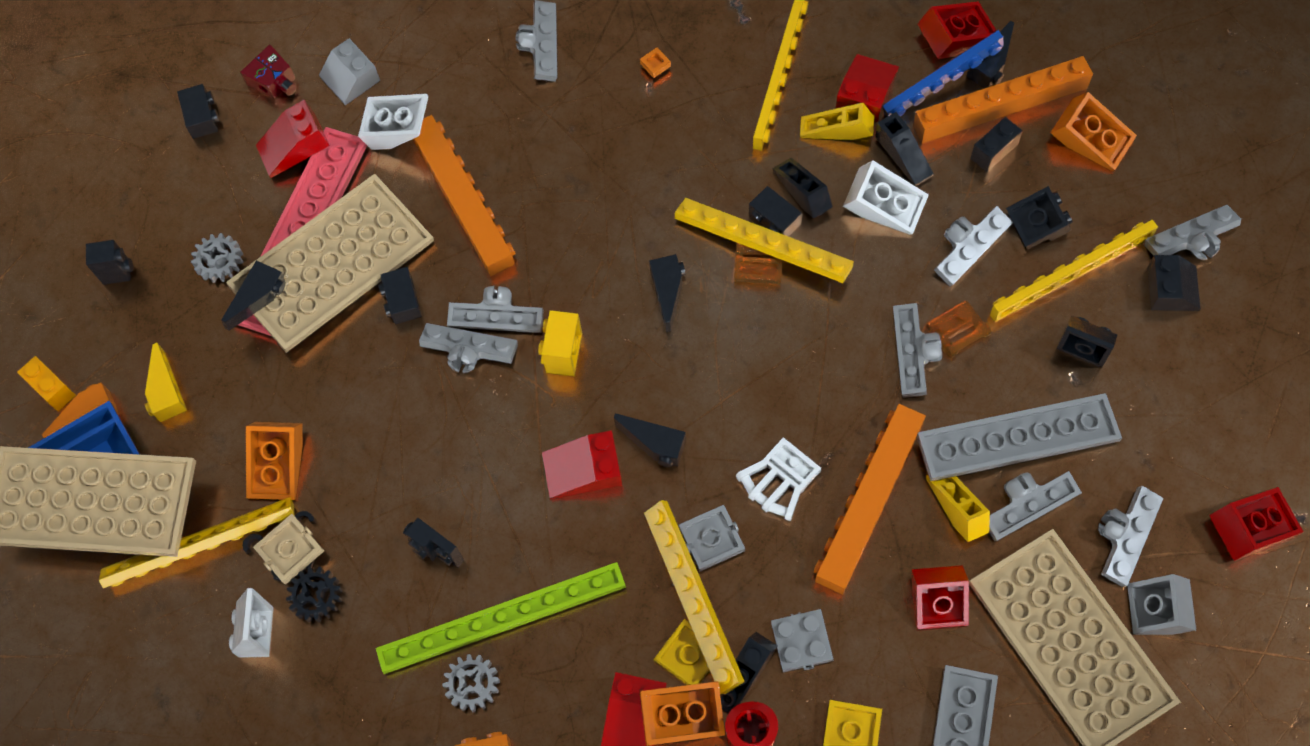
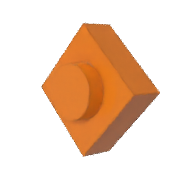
(655, 62)

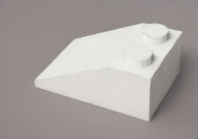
(392, 120)
(885, 198)
(251, 626)

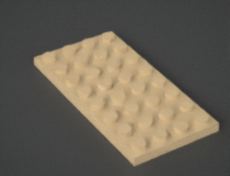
(337, 260)
(93, 500)
(1073, 642)

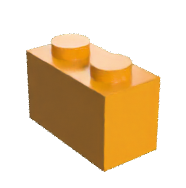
(46, 383)

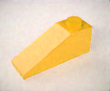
(839, 124)
(161, 387)
(961, 507)

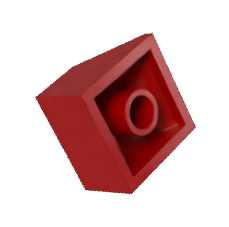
(940, 597)

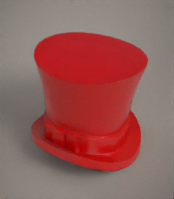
(751, 725)

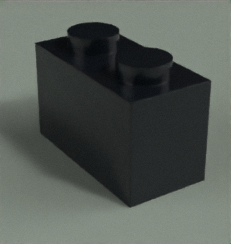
(198, 111)
(996, 144)
(774, 212)
(108, 262)
(400, 295)

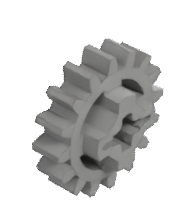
(217, 257)
(464, 691)

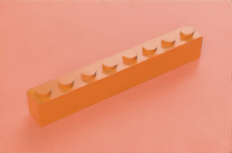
(1002, 99)
(463, 198)
(870, 499)

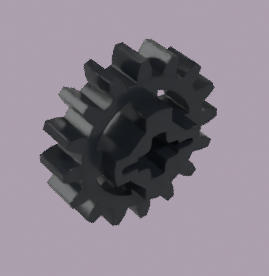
(306, 599)

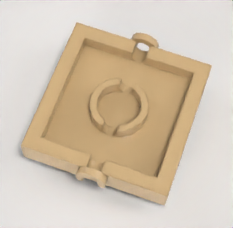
(288, 549)

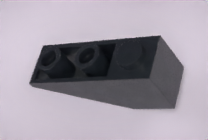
(903, 148)
(751, 663)

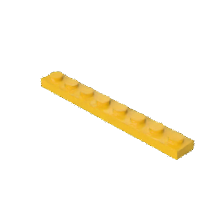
(779, 76)
(764, 240)
(1064, 274)
(205, 539)
(694, 597)

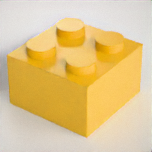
(561, 343)

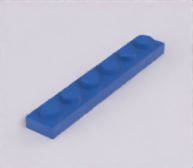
(951, 71)

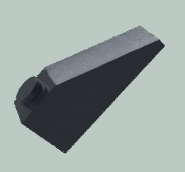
(991, 68)
(804, 187)
(667, 281)
(256, 292)
(658, 441)

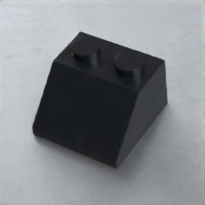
(1173, 284)
(1087, 341)

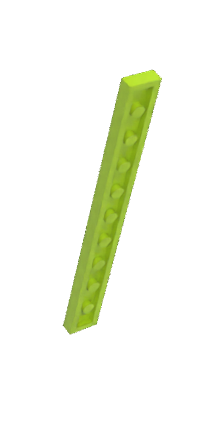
(500, 618)

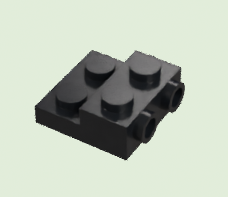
(1040, 217)
(430, 544)

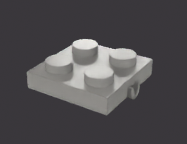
(711, 537)
(802, 640)

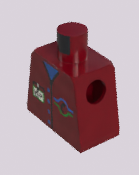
(269, 74)

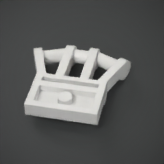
(791, 467)

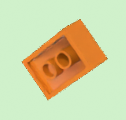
(1093, 131)
(273, 460)
(682, 713)

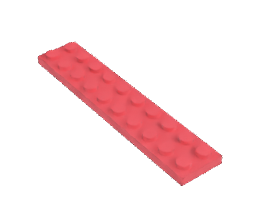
(317, 189)

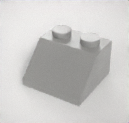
(348, 72)
(1161, 606)

